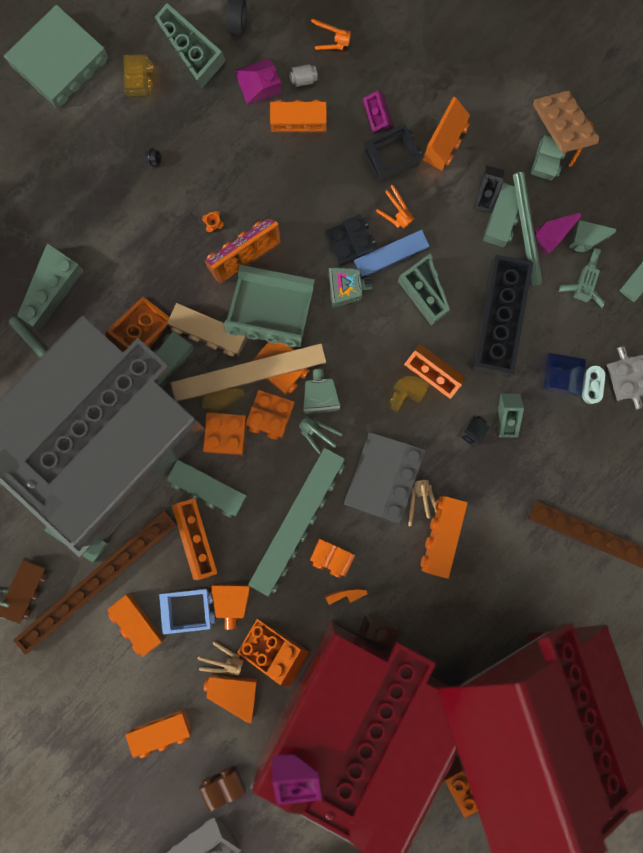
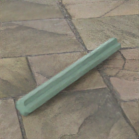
(527, 226)

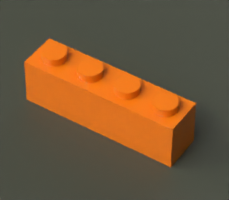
(443, 536)
(194, 539)

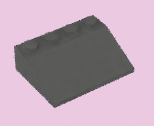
(384, 477)

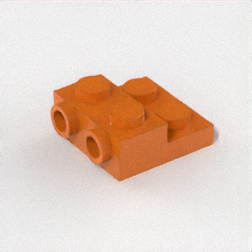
(269, 415)

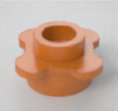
(213, 216)

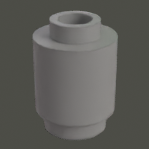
(303, 75)

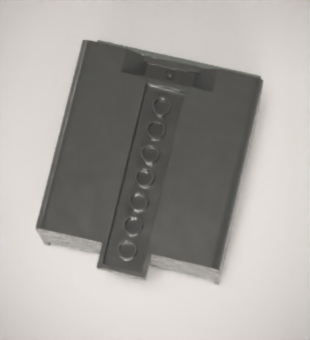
(90, 434)

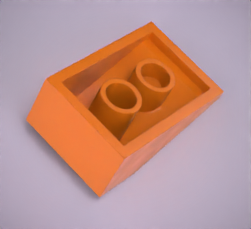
(141, 322)

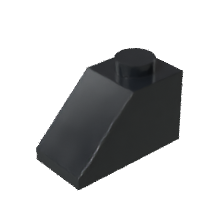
(489, 189)
(474, 430)

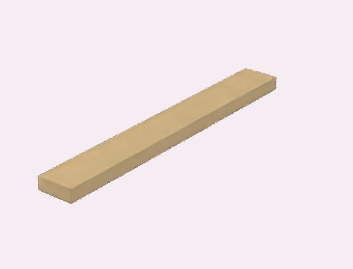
(248, 372)

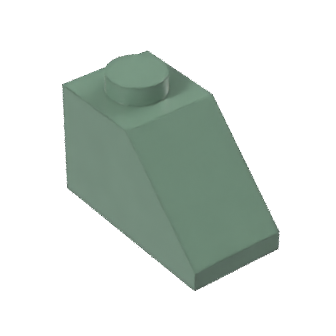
(588, 235)
(510, 415)

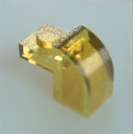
(408, 386)

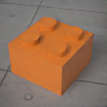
(225, 434)

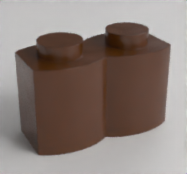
(222, 789)

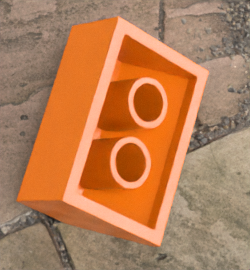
(447, 135)

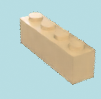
(205, 329)

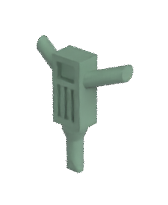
(585, 288)

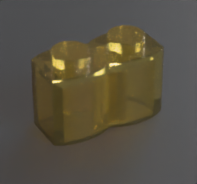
(136, 76)

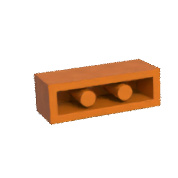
(298, 116)
(435, 371)
(135, 624)
(159, 734)

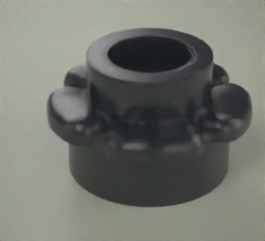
(153, 157)

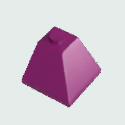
(258, 81)
(553, 232)
(294, 780)

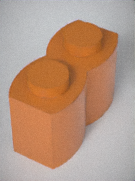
(332, 557)

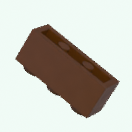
(23, 590)

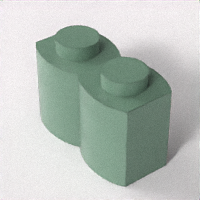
(547, 159)

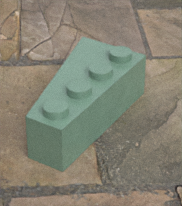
(193, 47)
(48, 287)

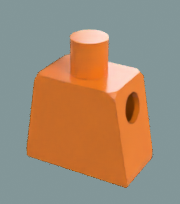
(230, 602)

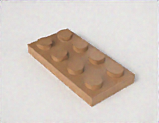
(565, 121)

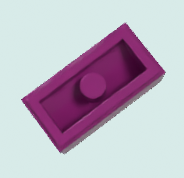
(378, 112)

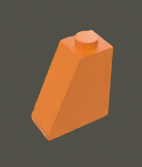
(233, 694)

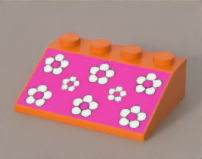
(243, 250)

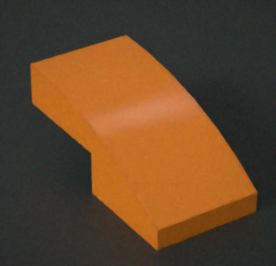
(352, 594)

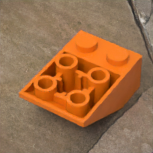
(273, 653)

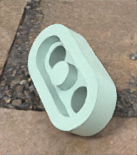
(595, 385)

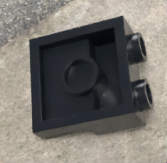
(350, 240)

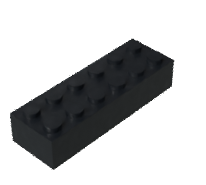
(502, 316)

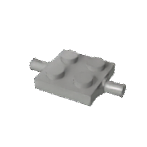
(627, 377)

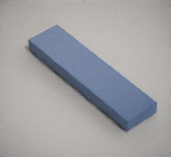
(391, 254)

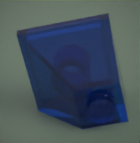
(564, 374)

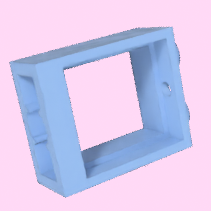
(167, 617)

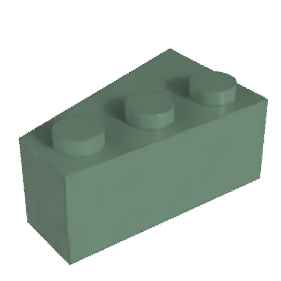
(425, 290)

